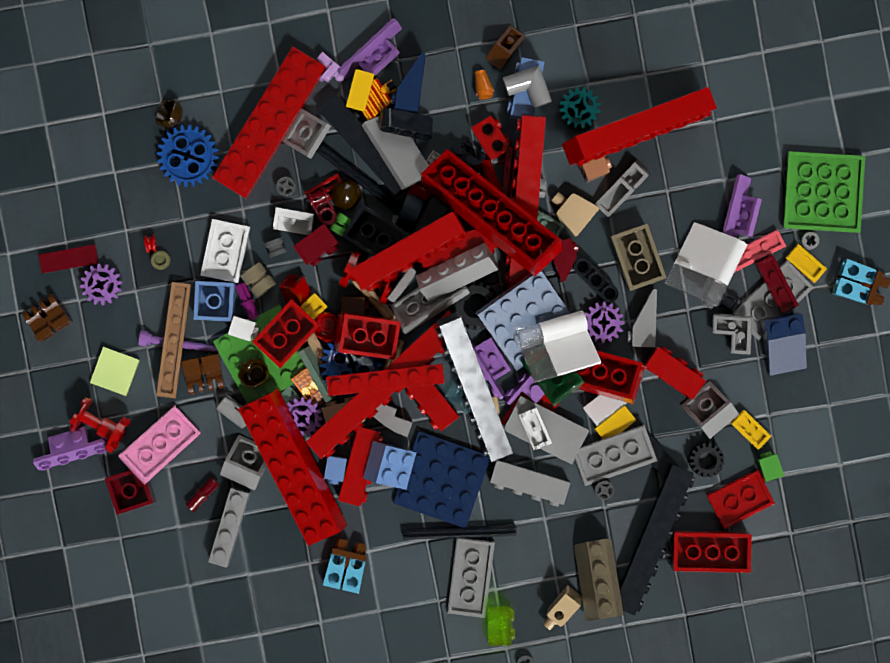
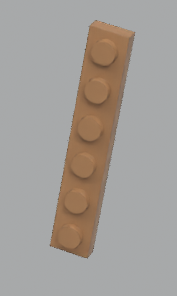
(173, 340)

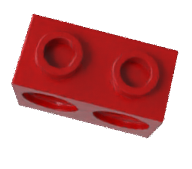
(487, 140)

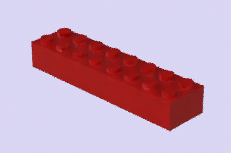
(269, 123)
(639, 127)
(491, 212)
(293, 467)

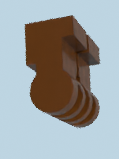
(55, 321)
(210, 366)

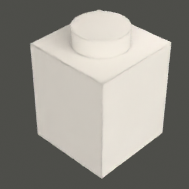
(243, 328)

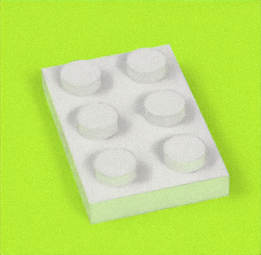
(225, 251)

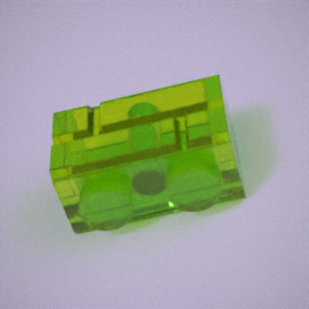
(499, 625)

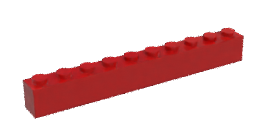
(528, 178)
(365, 403)

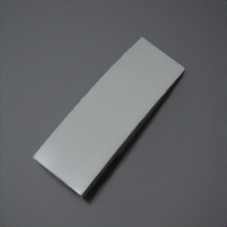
(622, 188)
(387, 417)

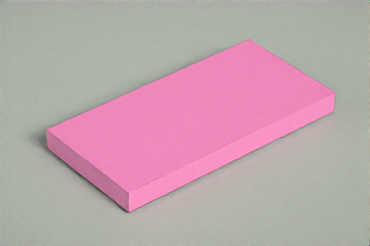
(159, 444)

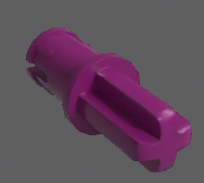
(247, 301)

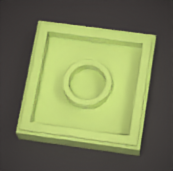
(114, 371)

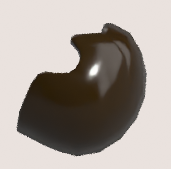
(169, 113)
(346, 194)
(253, 373)

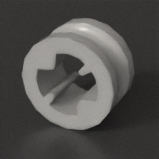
(815, 240)

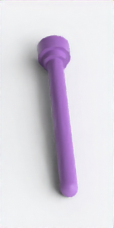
(146, 339)

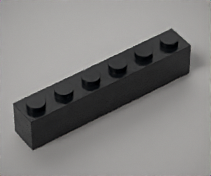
(351, 130)

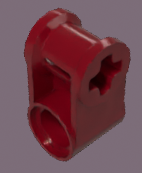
(321, 202)

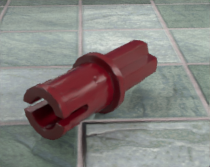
(202, 494)

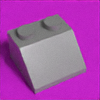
(710, 410)
(244, 463)

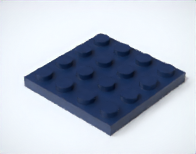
(443, 480)

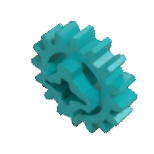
(570, 105)

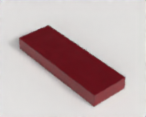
(68, 259)
(777, 284)

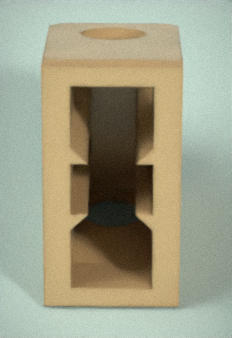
(574, 212)
(566, 602)

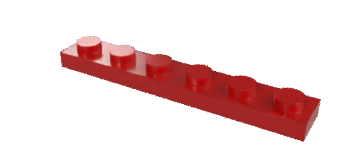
(385, 379)

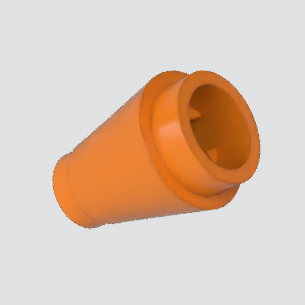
(483, 86)

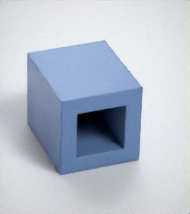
(335, 469)

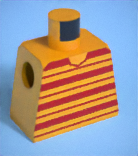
(378, 98)

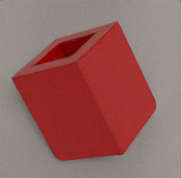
(295, 288)

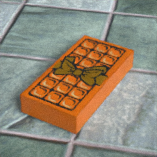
(307, 386)

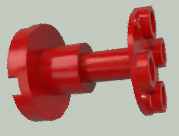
(353, 261)
(105, 428)

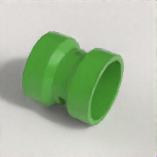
(342, 220)

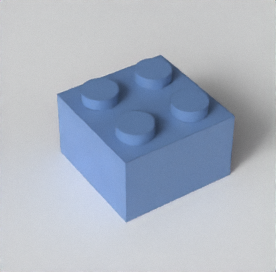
(214, 301)
(389, 465)

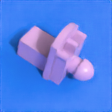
(332, 69)

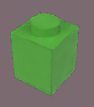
(769, 466)

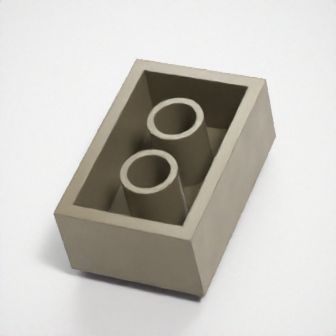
(638, 257)

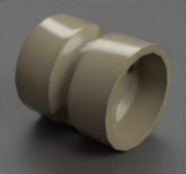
(258, 280)

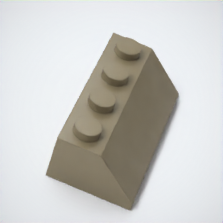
(598, 579)

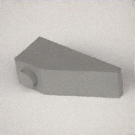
(644, 327)

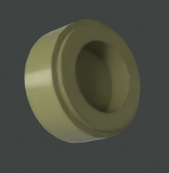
(160, 260)

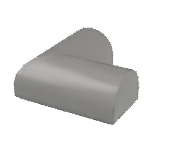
(529, 80)
(739, 327)

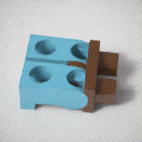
(866, 286)
(348, 561)

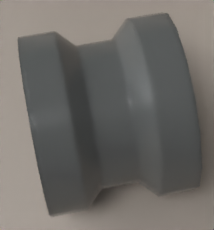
(283, 185)
(275, 247)
(606, 492)

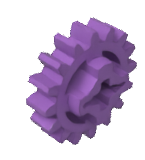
(95, 274)
(611, 322)
(307, 422)

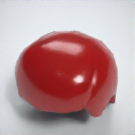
(328, 326)

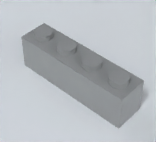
(456, 272)
(530, 482)
(229, 527)

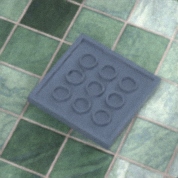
(520, 306)

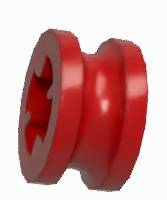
(150, 243)

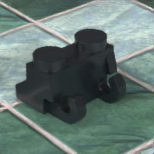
(466, 157)

